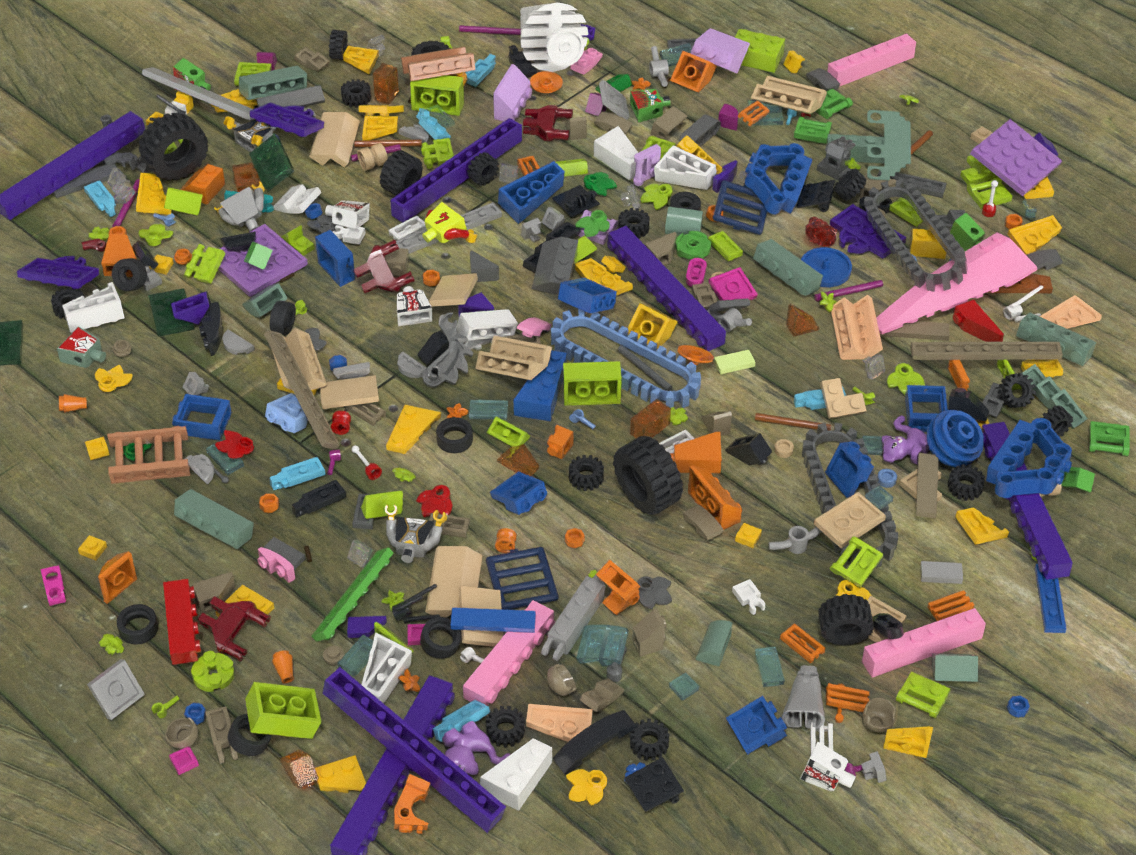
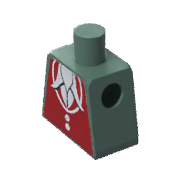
(81, 349)

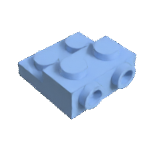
(287, 413)

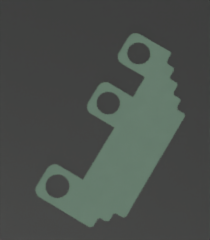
(896, 145)

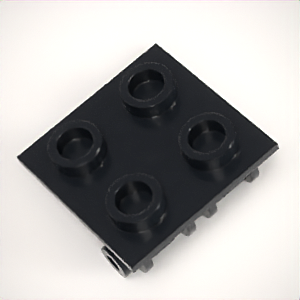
(817, 194)
(576, 200)
(654, 785)

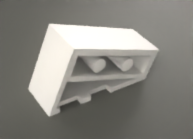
(616, 152)
(684, 169)
(94, 310)
(482, 326)
(384, 666)
(518, 774)

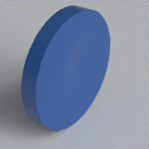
(831, 263)

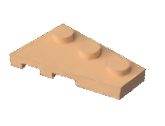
(1072, 313)
(558, 721)

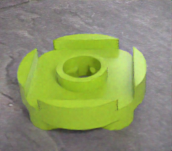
(212, 661)

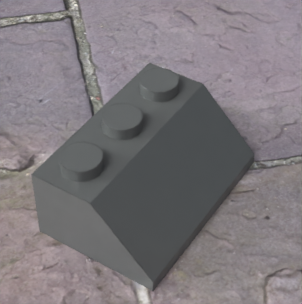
(555, 264)

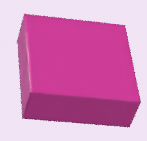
(414, 633)
(183, 760)

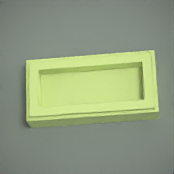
(734, 362)

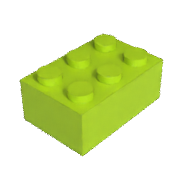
(764, 50)
(441, 91)
(592, 383)
(282, 710)

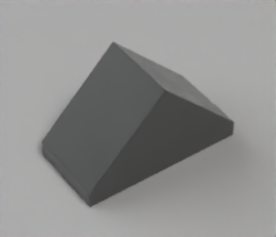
(484, 268)

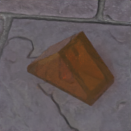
(800, 321)
(519, 459)

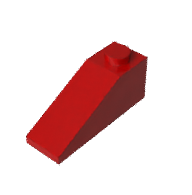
(975, 321)

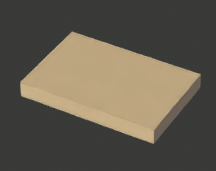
(453, 290)
(349, 392)
(849, 519)
(481, 599)

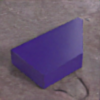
(363, 625)

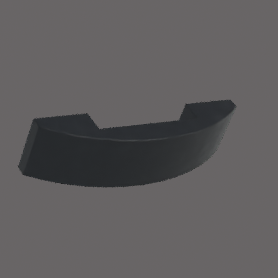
(592, 738)

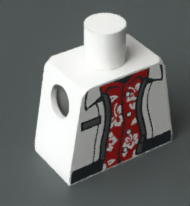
(349, 213)
(413, 307)
(826, 769)

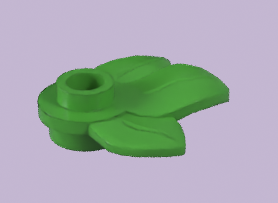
(594, 223)

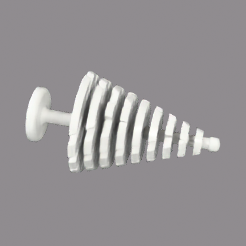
(552, 35)

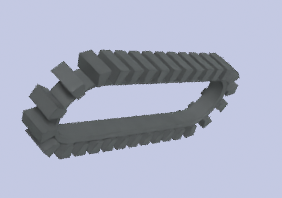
(933, 223)
(823, 492)

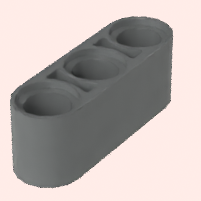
(702, 130)

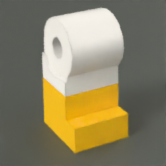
(182, 101)

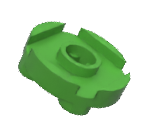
(685, 248)

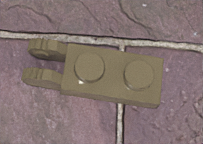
(219, 725)

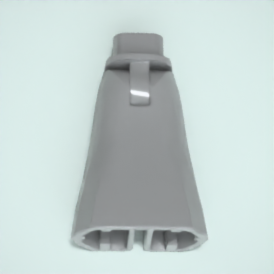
(805, 698)

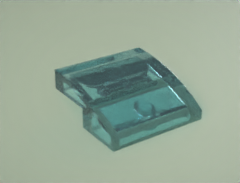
(774, 116)
(602, 644)

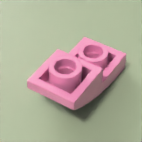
(587, 61)
(533, 326)
(276, 563)

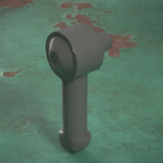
(614, 670)

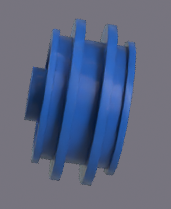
(950, 433)

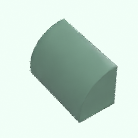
(683, 220)
(264, 300)
(715, 642)
(955, 667)

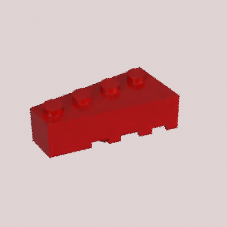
(181, 621)

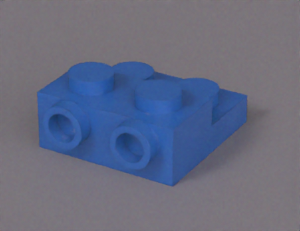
(849, 468)
(520, 492)
(757, 725)

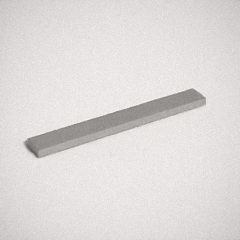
(198, 92)
(472, 219)

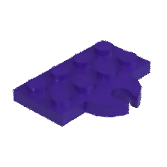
(288, 118)
(857, 229)
(60, 271)

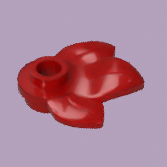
(235, 444)
(432, 502)

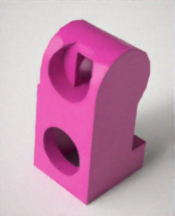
(54, 585)

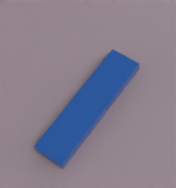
(1050, 603)
(493, 620)

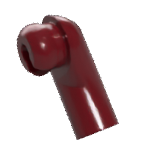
(96, 244)

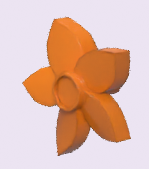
(640, 84)
(457, 411)
(410, 682)

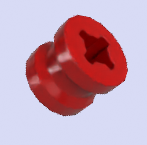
(341, 422)

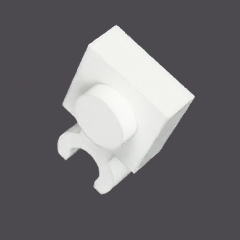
(350, 234)
(748, 594)

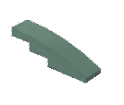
(1052, 396)

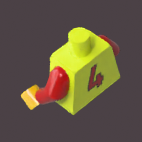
(446, 225)

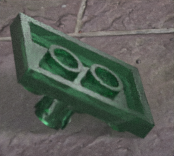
(271, 162)
(163, 313)
(11, 342)

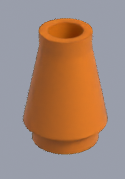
(71, 403)
(284, 665)

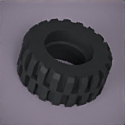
(165, 132)
(648, 475)

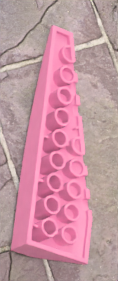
(990, 265)

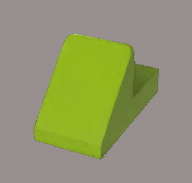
(298, 241)

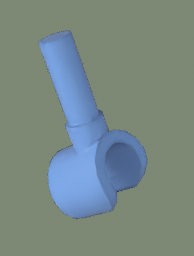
(168, 220)
(578, 416)

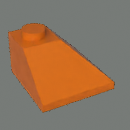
(117, 575)

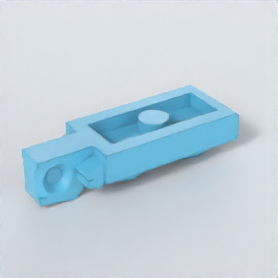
(483, 68)
(431, 125)
(101, 197)
(812, 399)
(297, 474)
(472, 711)

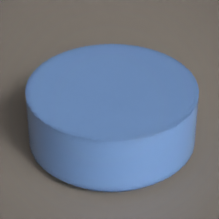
(887, 478)

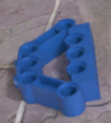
(792, 184)
(1004, 466)

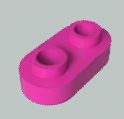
(696, 271)

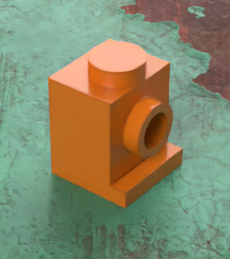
(560, 442)

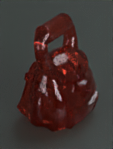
(820, 232)

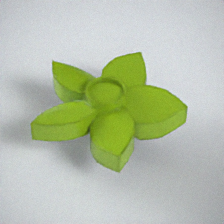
(827, 301)
(393, 598)

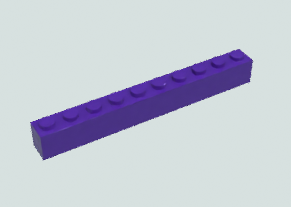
(70, 164)
(454, 171)
(666, 289)
(1031, 515)
(414, 749)
(390, 773)

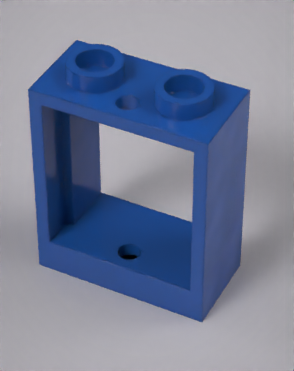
(334, 258)
(587, 295)
(917, 393)
(205, 405)

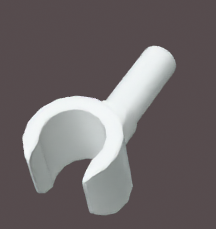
(468, 654)

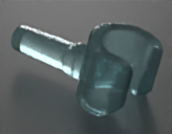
(1030, 212)

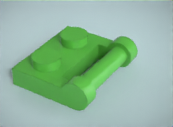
(833, 103)
(812, 130)
(1109, 433)

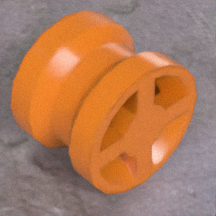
(505, 540)

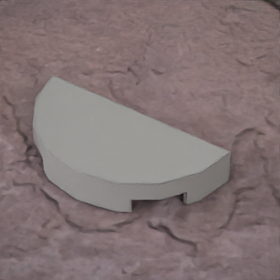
(415, 133)
(236, 344)
(409, 366)
(352, 371)
(202, 467)

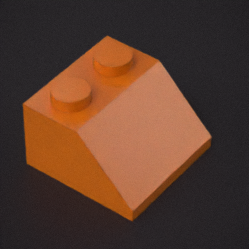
(693, 72)
(206, 181)

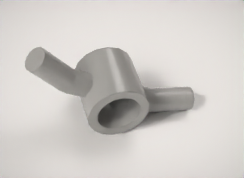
(658, 67)
(730, 319)
(797, 540)

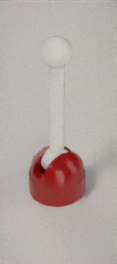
(989, 208)
(369, 467)

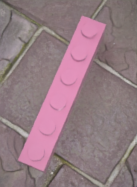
(873, 59)
(922, 642)
(507, 658)

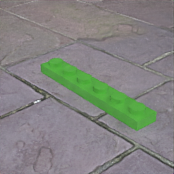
(353, 593)

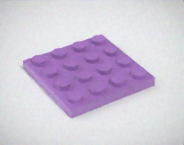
(1016, 157)
(252, 279)

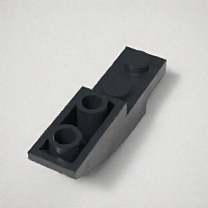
(211, 327)

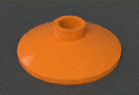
(546, 82)
(695, 354)

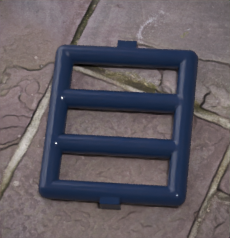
(735, 211)
(542, 566)

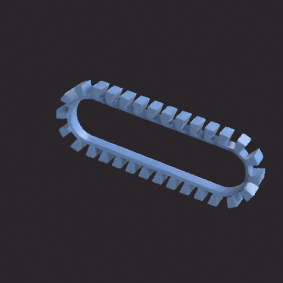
(637, 345)

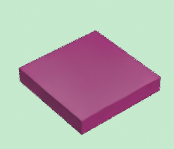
(732, 285)

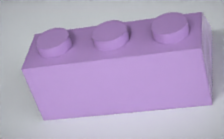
(721, 49)
(511, 94)

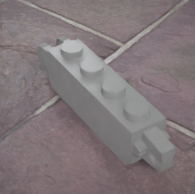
(575, 617)

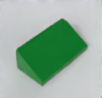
(619, 82)

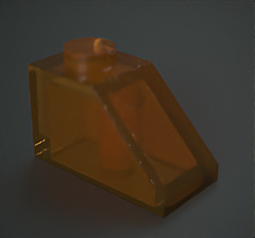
(299, 769)

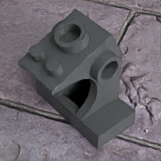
(840, 151)

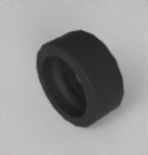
(454, 424)
(138, 636)
(433, 649)
(241, 744)

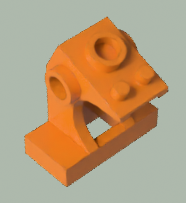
(624, 589)
(414, 790)

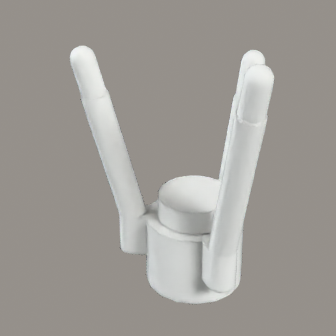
(1014, 310)

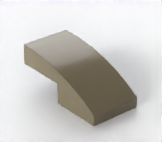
(311, 60)
(608, 120)
(704, 294)
(703, 521)
(602, 695)

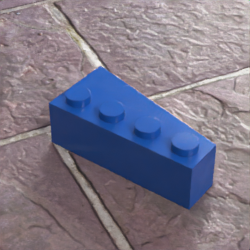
(530, 191)
(540, 395)

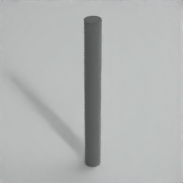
(642, 366)

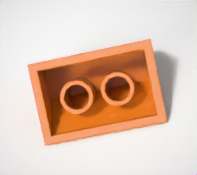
(713, 497)

